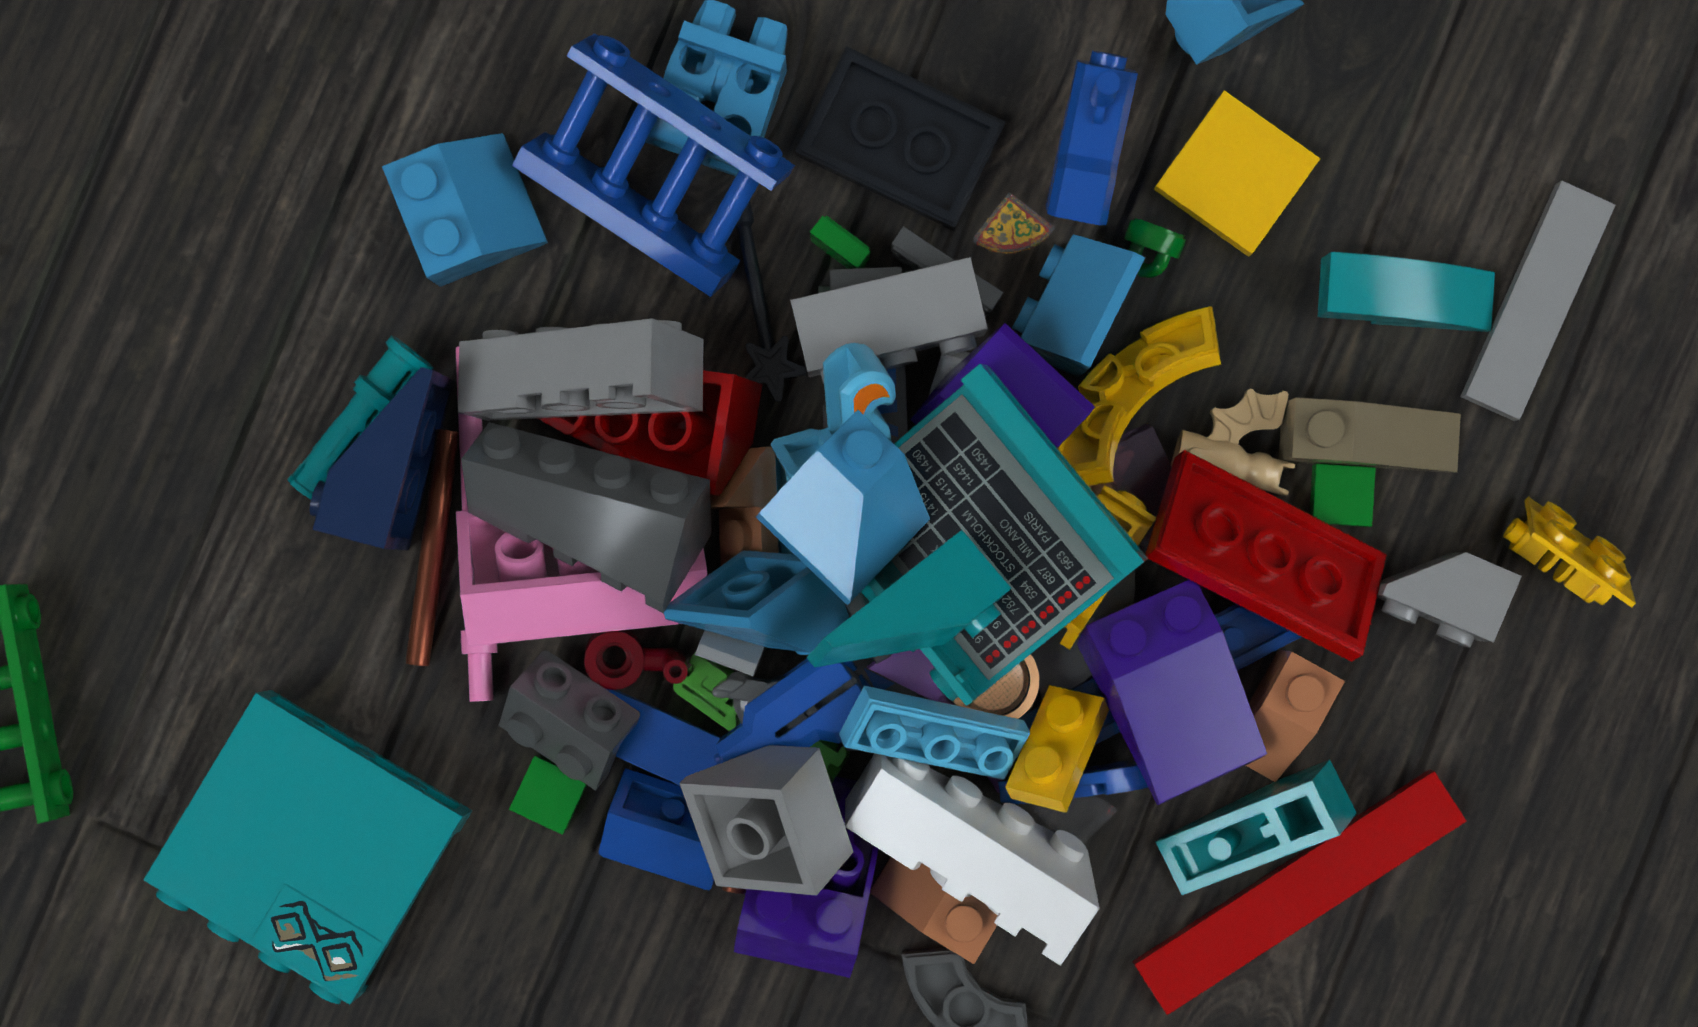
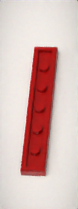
(1299, 891)

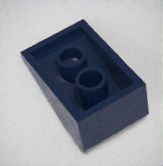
(382, 477)

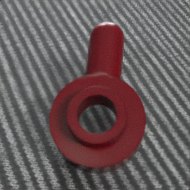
(637, 659)

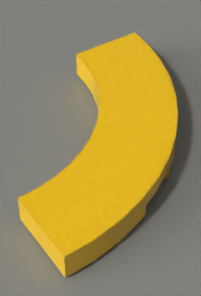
(1129, 379)

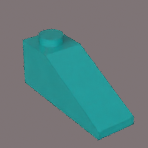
(921, 609)
(1259, 828)

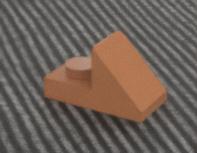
(742, 500)

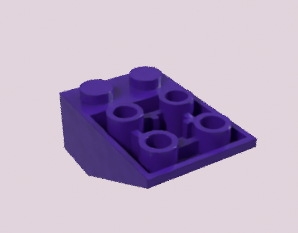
(813, 929)

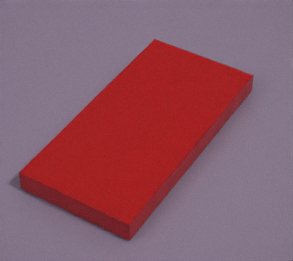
(1267, 556)

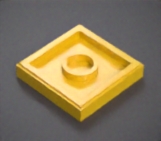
(1236, 173)

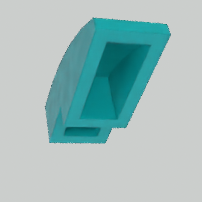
(1405, 292)

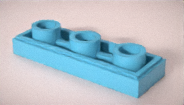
(933, 733)

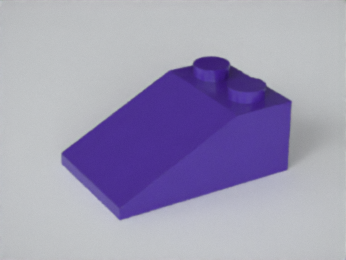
(1173, 690)

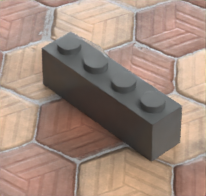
(591, 507)

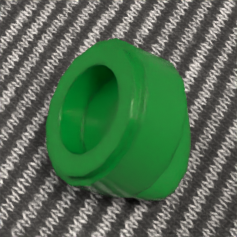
(1157, 238)

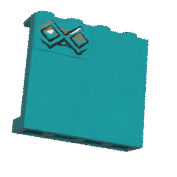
(305, 846)

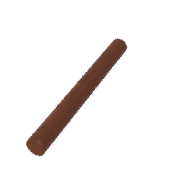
(432, 547)

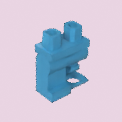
(725, 71)

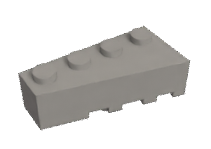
(582, 371)

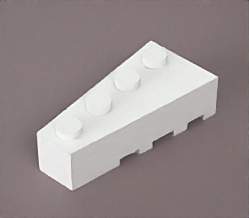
(977, 849)

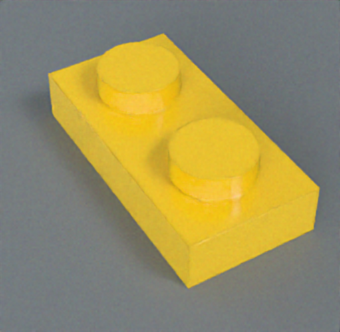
(1057, 748)

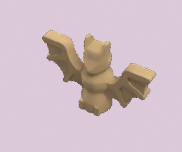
(1229, 425)

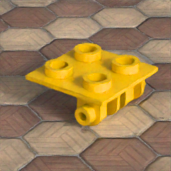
(1588, 567)

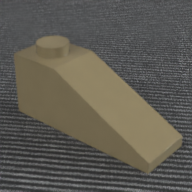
(1369, 435)

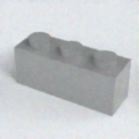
(894, 316)

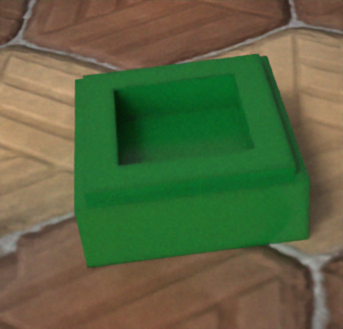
(840, 243)
(1343, 494)
(548, 795)

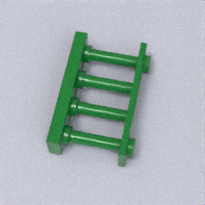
(49, 784)

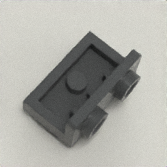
(567, 719)

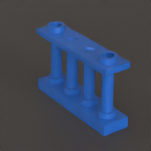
(606, 193)

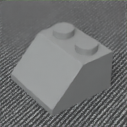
(769, 820)

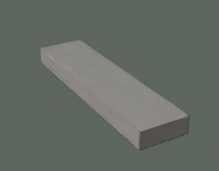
(1538, 300)

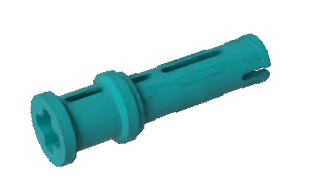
(371, 397)

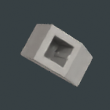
(1454, 591)

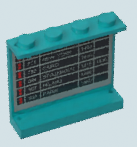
(1027, 511)

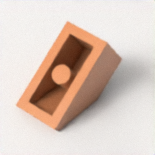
(1290, 709)
(922, 902)

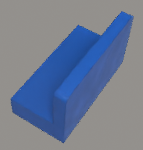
(654, 831)

